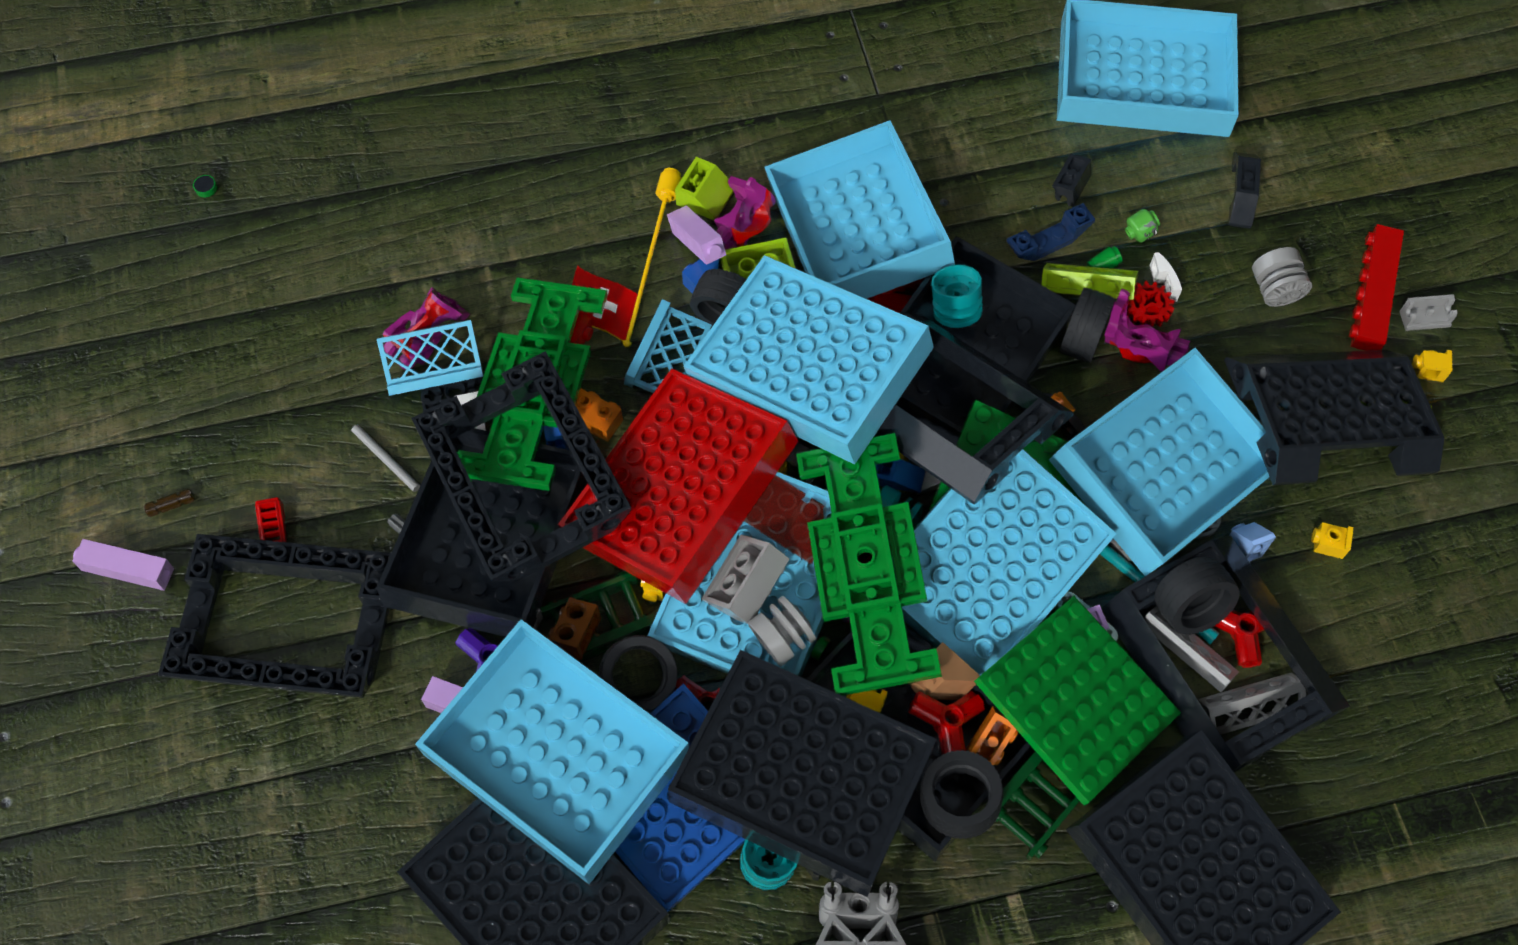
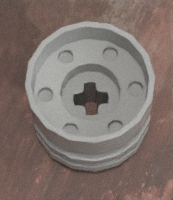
(1281, 276)
(782, 630)

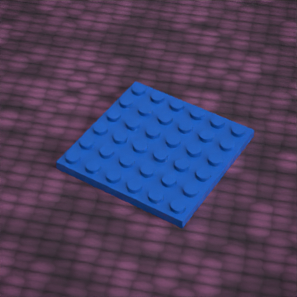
(668, 845)

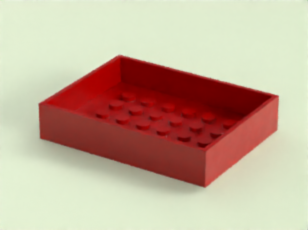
(691, 477)

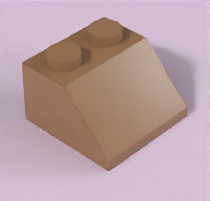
(955, 681)

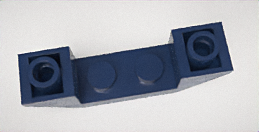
(1073, 224)

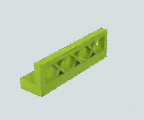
(1073, 278)

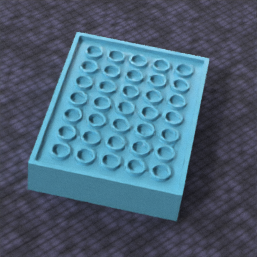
(1148, 67)
(860, 213)
(812, 356)
(1166, 461)
(1001, 562)
(714, 637)
(554, 750)

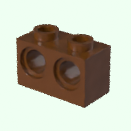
(579, 629)

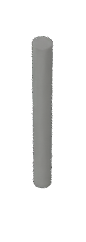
(386, 458)

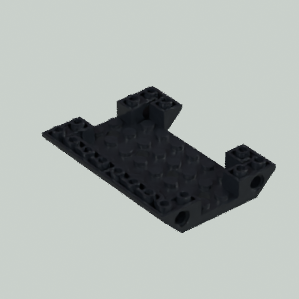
(1339, 382)

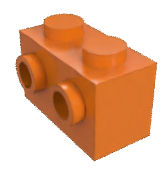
(599, 415)
(993, 737)

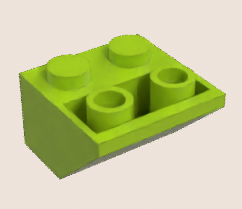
(703, 189)

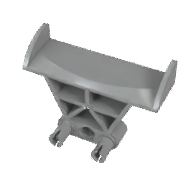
(879, 914)

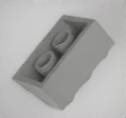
(745, 578)

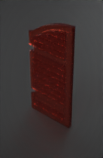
(784, 517)

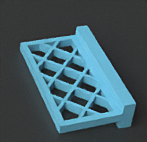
(652, 339)
(435, 377)

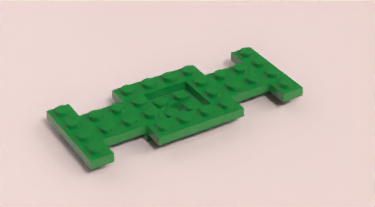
(517, 432)
(868, 590)

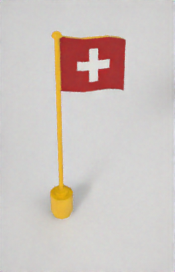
(622, 303)

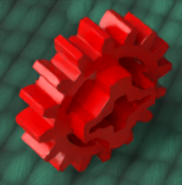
(1150, 305)

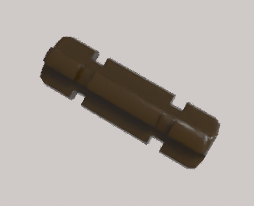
(169, 502)

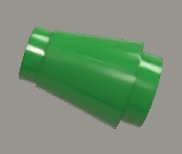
(1106, 259)

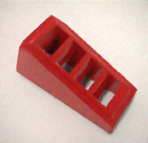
(270, 509)

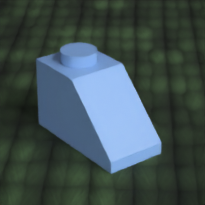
(1252, 539)

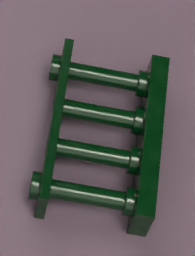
(602, 642)
(1014, 792)

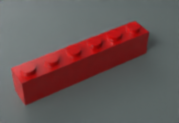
(1377, 288)

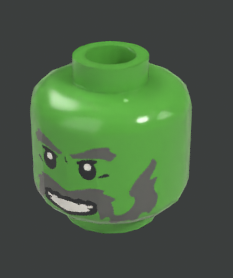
(1142, 225)

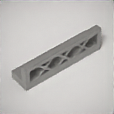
(1192, 651)
(1248, 696)

